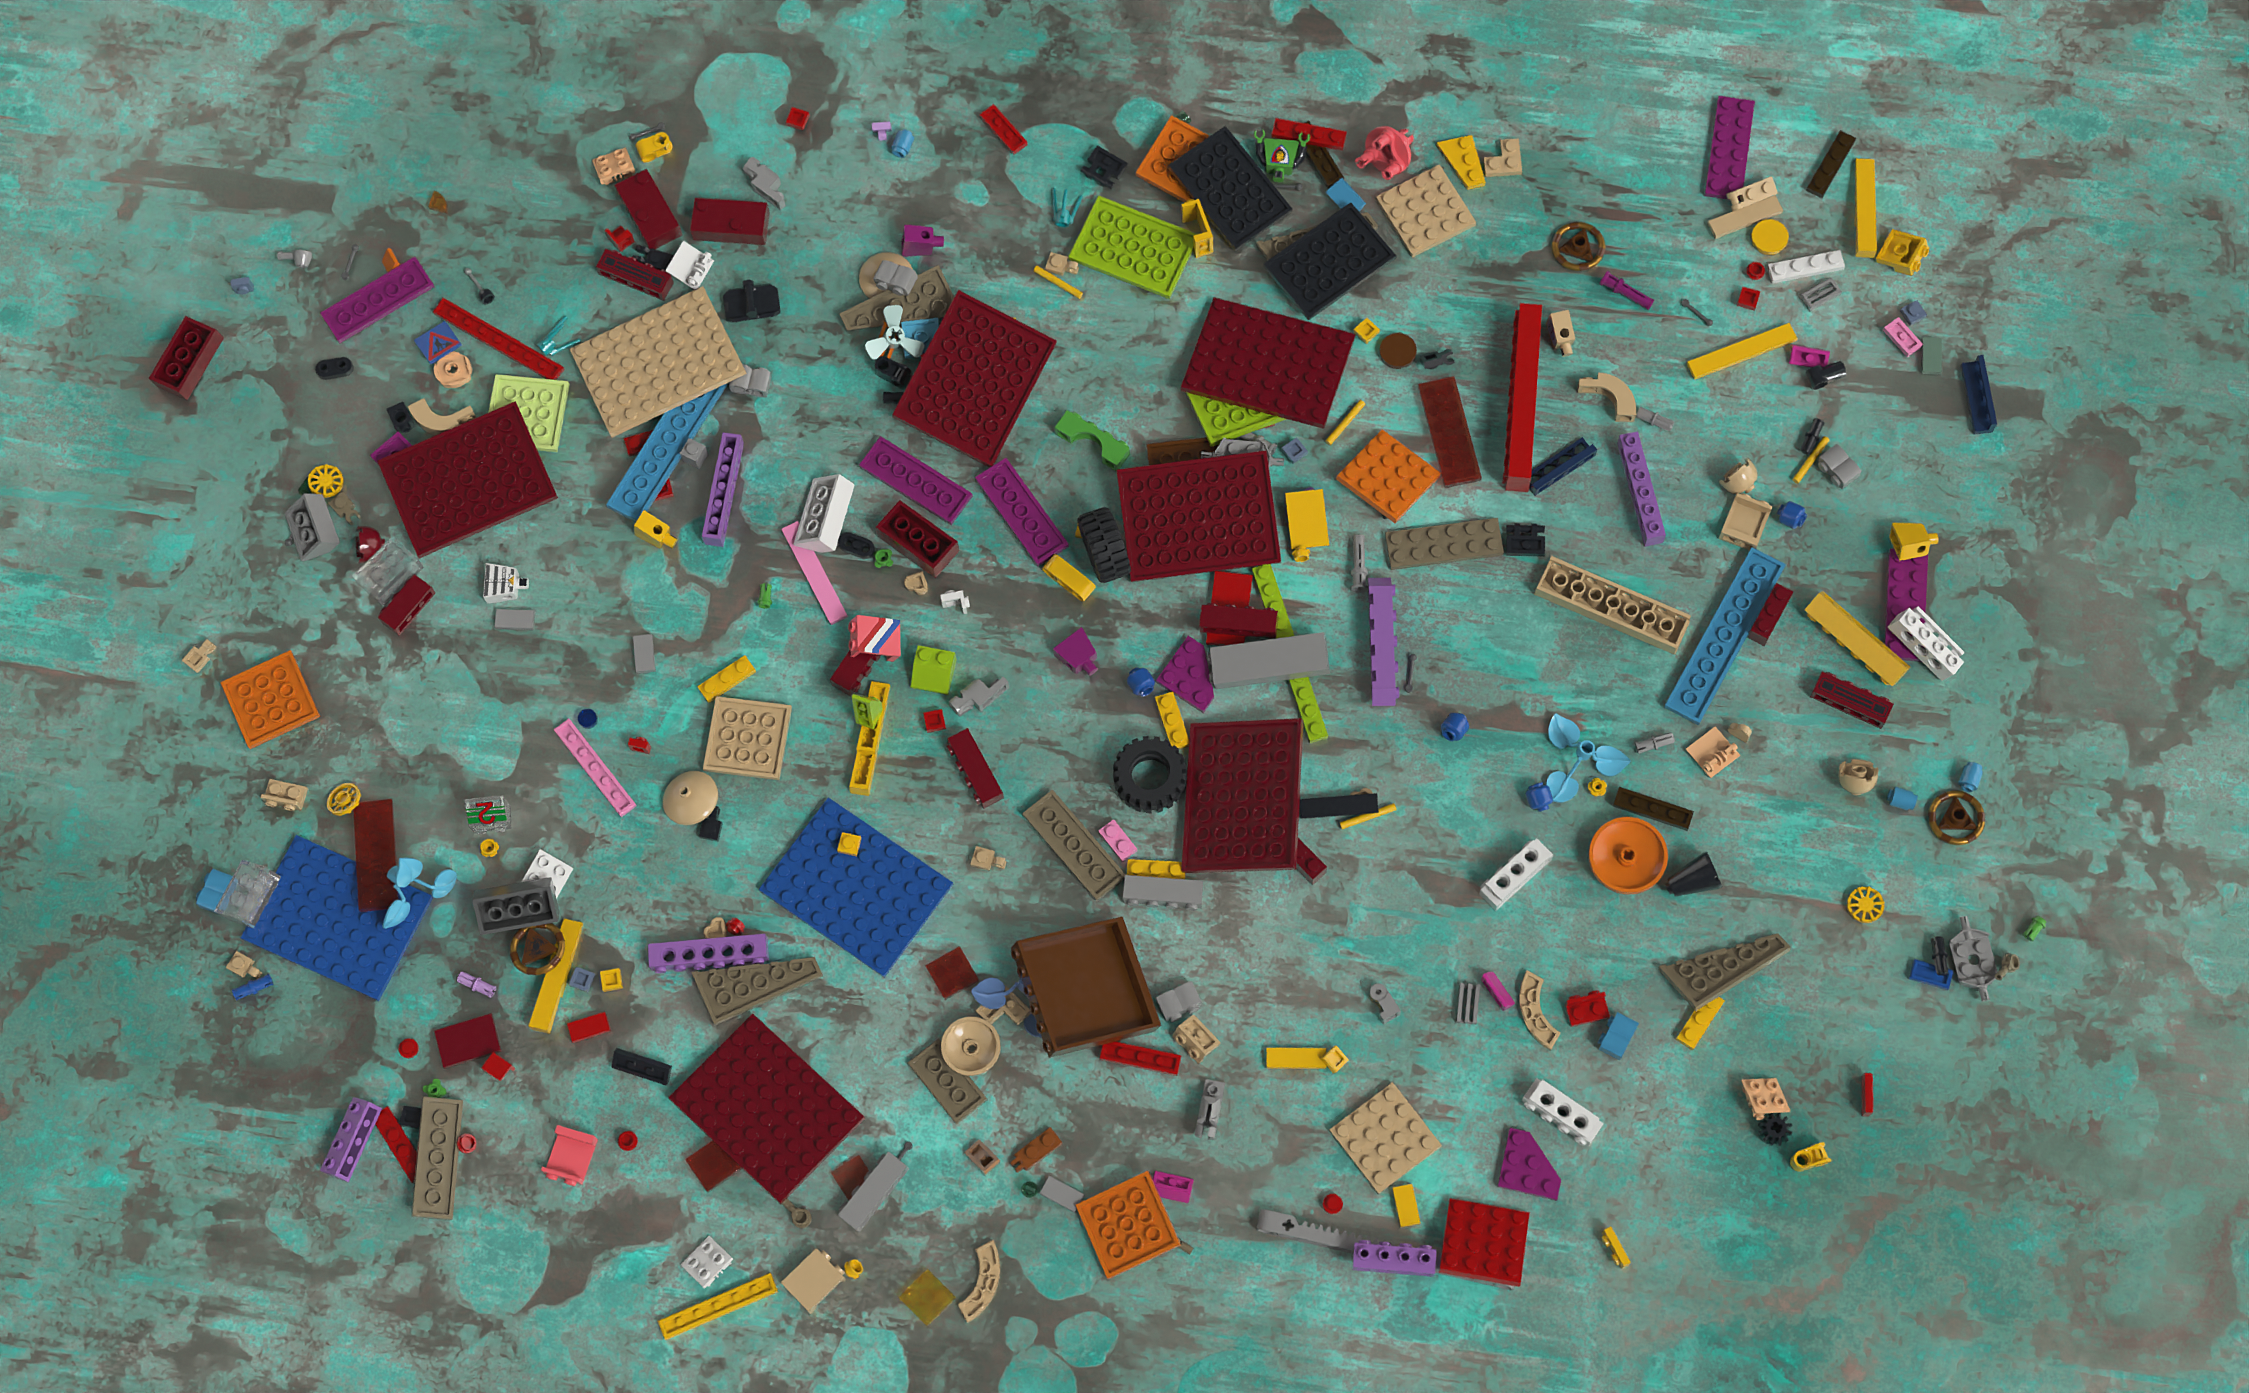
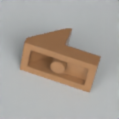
(982, 1157)

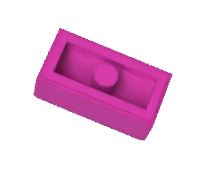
(1808, 356)
(1497, 990)
(1173, 1186)

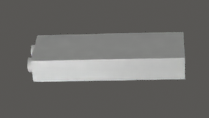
(1269, 660)

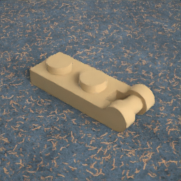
(1752, 193)

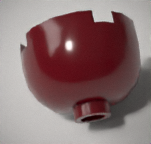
(367, 543)

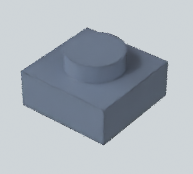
(242, 285)
(1913, 312)
(1294, 450)
(582, 979)

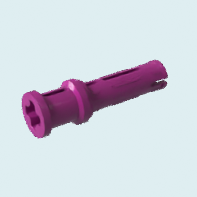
(1619, 286)

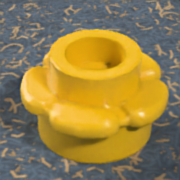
(1301, 554)
(1597, 782)
(489, 843)
(853, 1268)

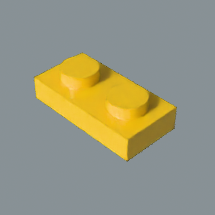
(1610, 1240)

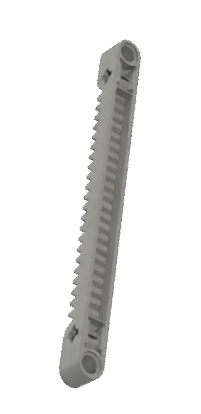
(1271, 1223)

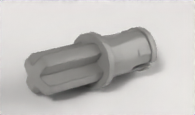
(1655, 419)
(1654, 742)

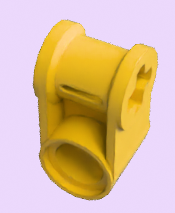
(651, 147)
(1814, 1157)

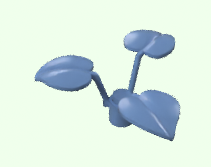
(992, 996)

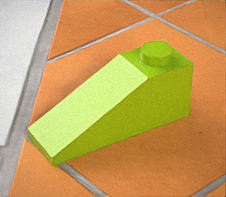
(866, 710)

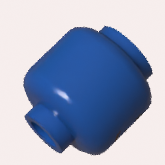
(1792, 515)
(1140, 681)
(1454, 726)
(1539, 796)

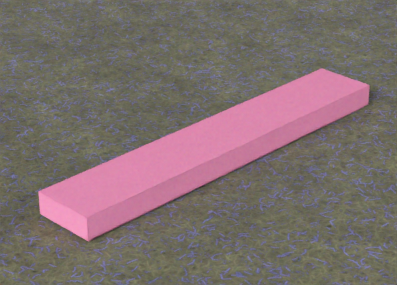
(816, 577)
(595, 767)

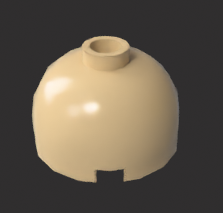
(1740, 478)
(1858, 776)

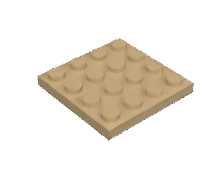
(1425, 211)
(747, 738)
(1385, 1138)

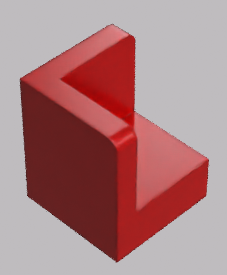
(620, 238)
(497, 1067)

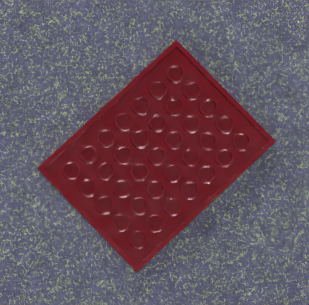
(1268, 362)
(974, 379)
(467, 479)
(1198, 516)
(1242, 796)
(766, 1108)

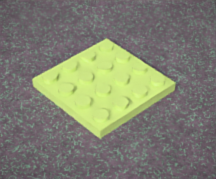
(540, 403)

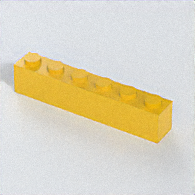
(1857, 638)

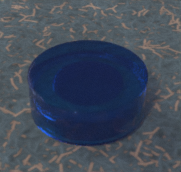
(587, 718)

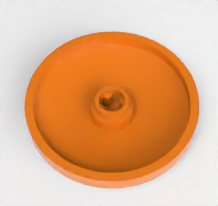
(1628, 855)

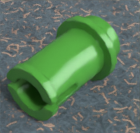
(765, 596)
(2034, 928)

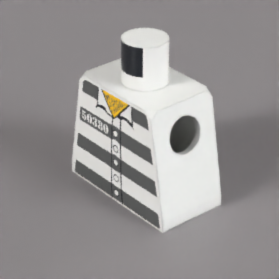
(502, 583)

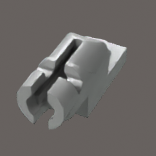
(764, 182)
(978, 695)
(1210, 1108)

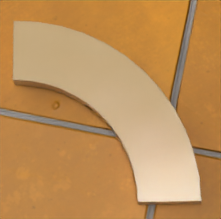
(1531, 1011)
(987, 1282)

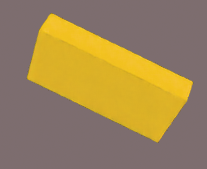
(1406, 1205)

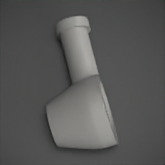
(301, 257)

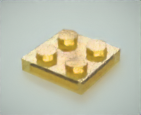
(927, 1297)

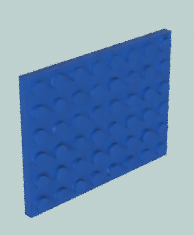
(861, 902)
(319, 925)

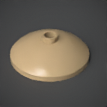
(870, 268)
(696, 803)
(968, 1033)

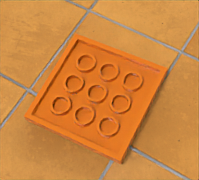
(1171, 144)
(1388, 476)
(270, 699)
(1128, 1225)

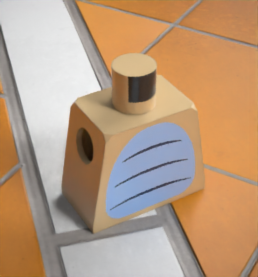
(1560, 325)

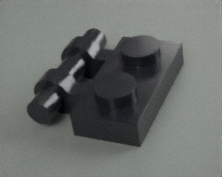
(1108, 163)
(1525, 545)

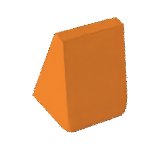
(389, 260)

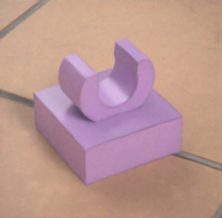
(881, 128)

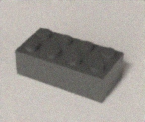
(515, 906)

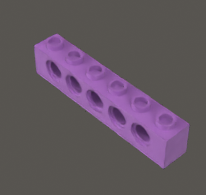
(722, 489)
(1641, 489)
(658, 951)

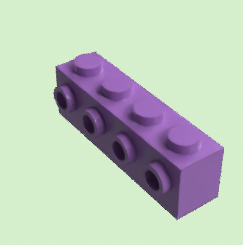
(350, 1139)
(1394, 1259)

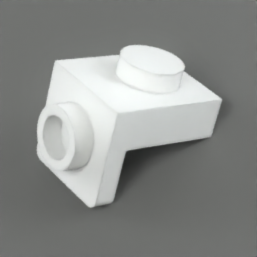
(953, 598)

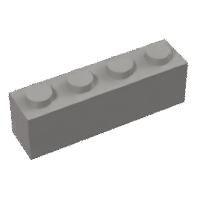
(1163, 892)
(873, 1191)

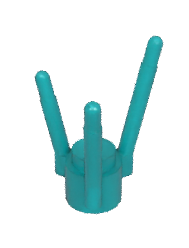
(1063, 218)
(547, 344)

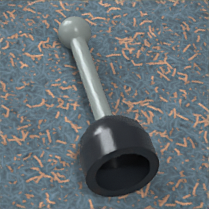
(485, 295)

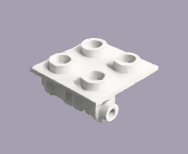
(690, 265)
(548, 866)
(707, 1262)

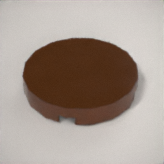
(1398, 350)

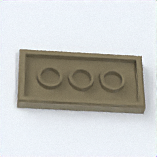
(952, 1090)

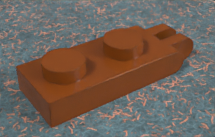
(1036, 1150)

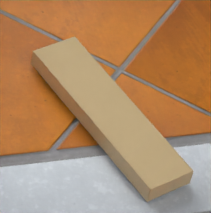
(1745, 217)

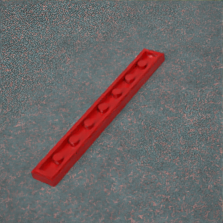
(498, 340)

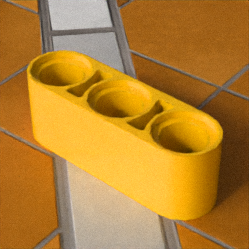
(1069, 577)

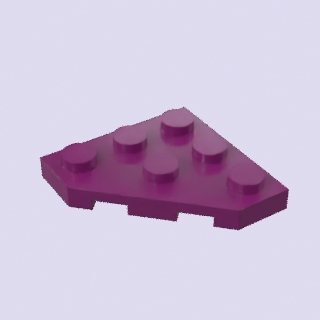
(1189, 675)
(1527, 1167)

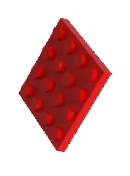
(1484, 1242)

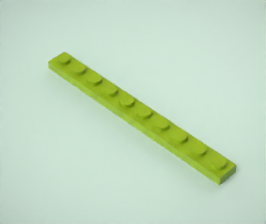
(1300, 687)

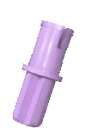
(476, 984)

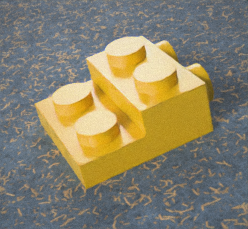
(1903, 252)

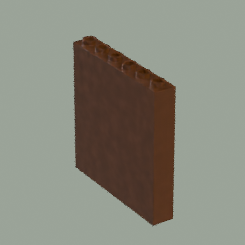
(1085, 986)

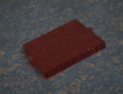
(850, 1175)

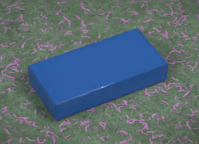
(1926, 974)

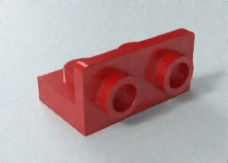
(1587, 1008)

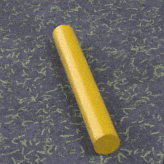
(1060, 283)
(1344, 423)
(1810, 460)
(1365, 817)

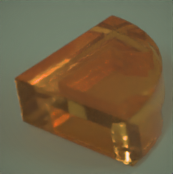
(438, 203)

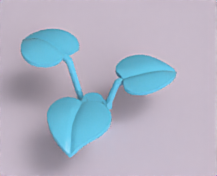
(1566, 732)
(408, 872)

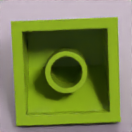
(933, 670)

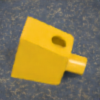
(647, 528)
(1911, 540)

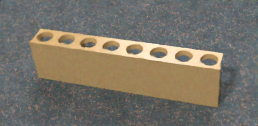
(1613, 605)

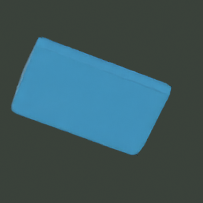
(1343, 194)

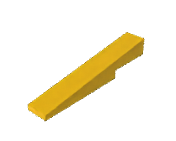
(1865, 208)
(868, 745)
(555, 980)

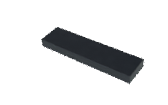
(1339, 806)

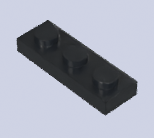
(641, 1066)

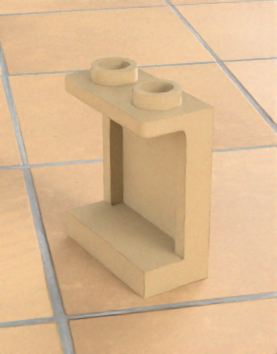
(1745, 521)
(813, 1279)

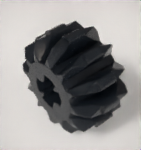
(1768, 1123)

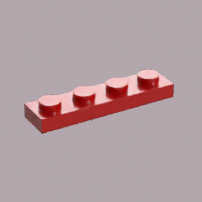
(1319, 135)
(1141, 1057)
(397, 1141)

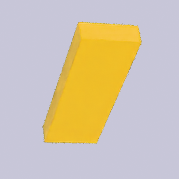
(1295, 1058)

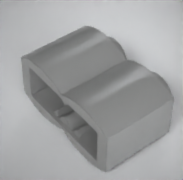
(895, 278)
(754, 383)
(1839, 466)
(1179, 1001)

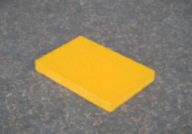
(1307, 519)

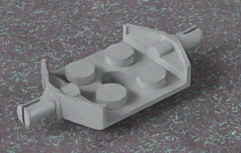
(1232, 447)
(1975, 943)

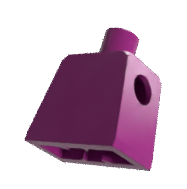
(919, 241)
(1077, 653)

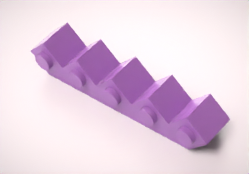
(1382, 642)

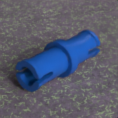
(252, 987)

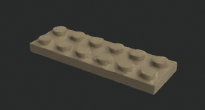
(1444, 543)
(1074, 845)
(437, 1158)

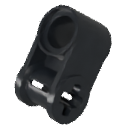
(895, 373)

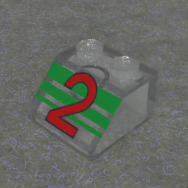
(488, 814)

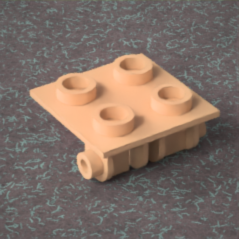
(612, 165)
(1713, 752)
(1764, 1096)

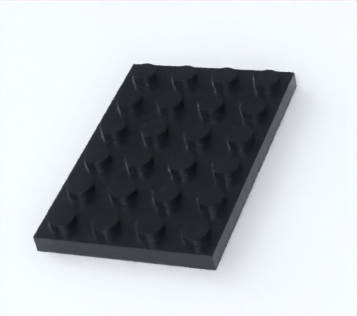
(1230, 188)
(1329, 261)

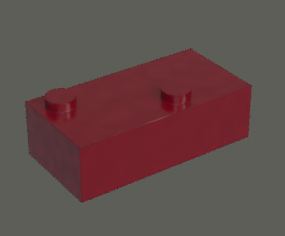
(648, 210)
(730, 221)
(186, 358)
(917, 539)

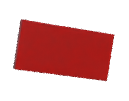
(1232, 590)

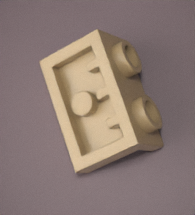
(284, 794)
(1195, 1038)

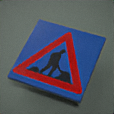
(437, 342)

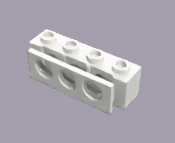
(1923, 636)
(1497, 896)
(1560, 1101)

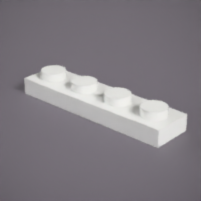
(1806, 266)

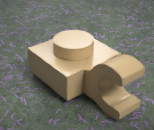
(1059, 264)
(197, 657)
(985, 858)
(242, 966)

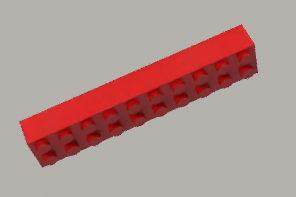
(1522, 397)

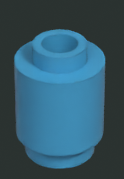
(902, 143)
(1970, 777)
(1902, 798)

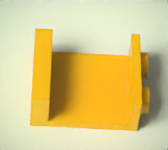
(1202, 242)

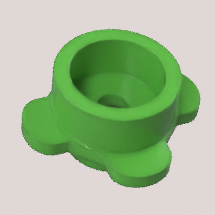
(878, 554)
(436, 1084)

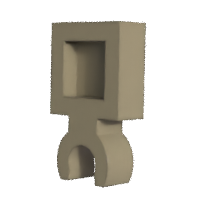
(343, 507)

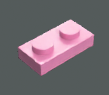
(1902, 337)
(1117, 840)

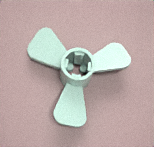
(878, 346)

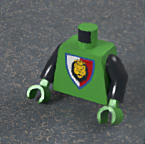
(1279, 155)

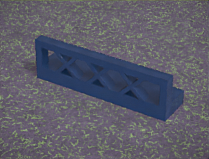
(1979, 396)
(1561, 469)

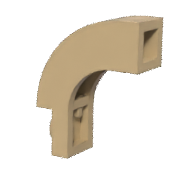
(1615, 390)
(436, 424)

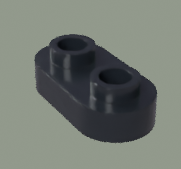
(333, 368)
(857, 545)

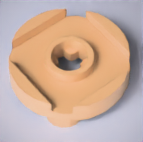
(456, 379)

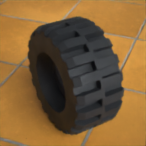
(1104, 545)
(1150, 798)

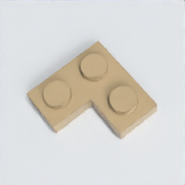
(1508, 163)
(1013, 1008)

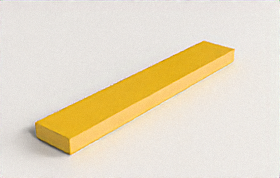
(1742, 351)
(718, 1306)

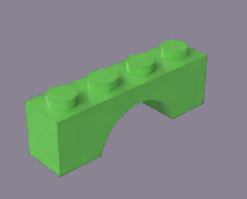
(1073, 428)

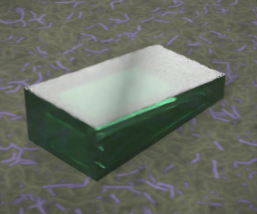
(304, 488)

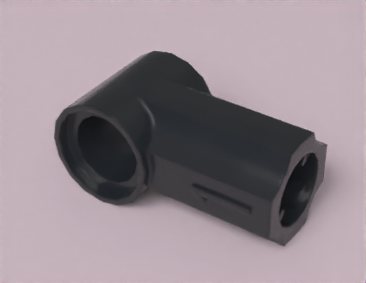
(1821, 376)

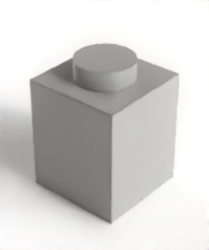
(694, 453)

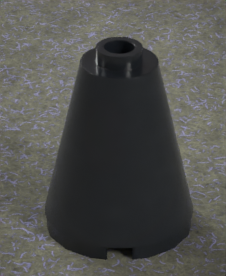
(1694, 877)

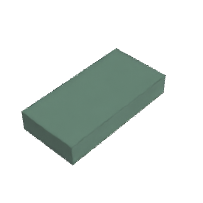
(1931, 355)

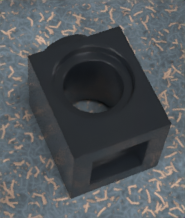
(397, 412)

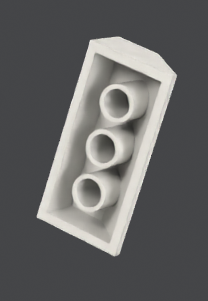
(824, 513)

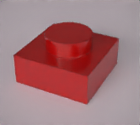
(797, 118)
(1748, 298)
(934, 720)
(639, 745)

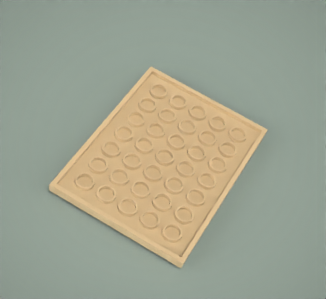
(657, 361)

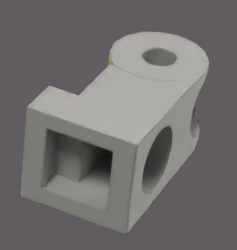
(1385, 1002)

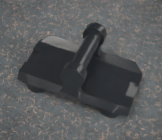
(751, 302)

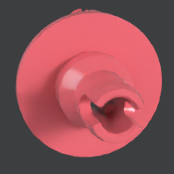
(1387, 151)

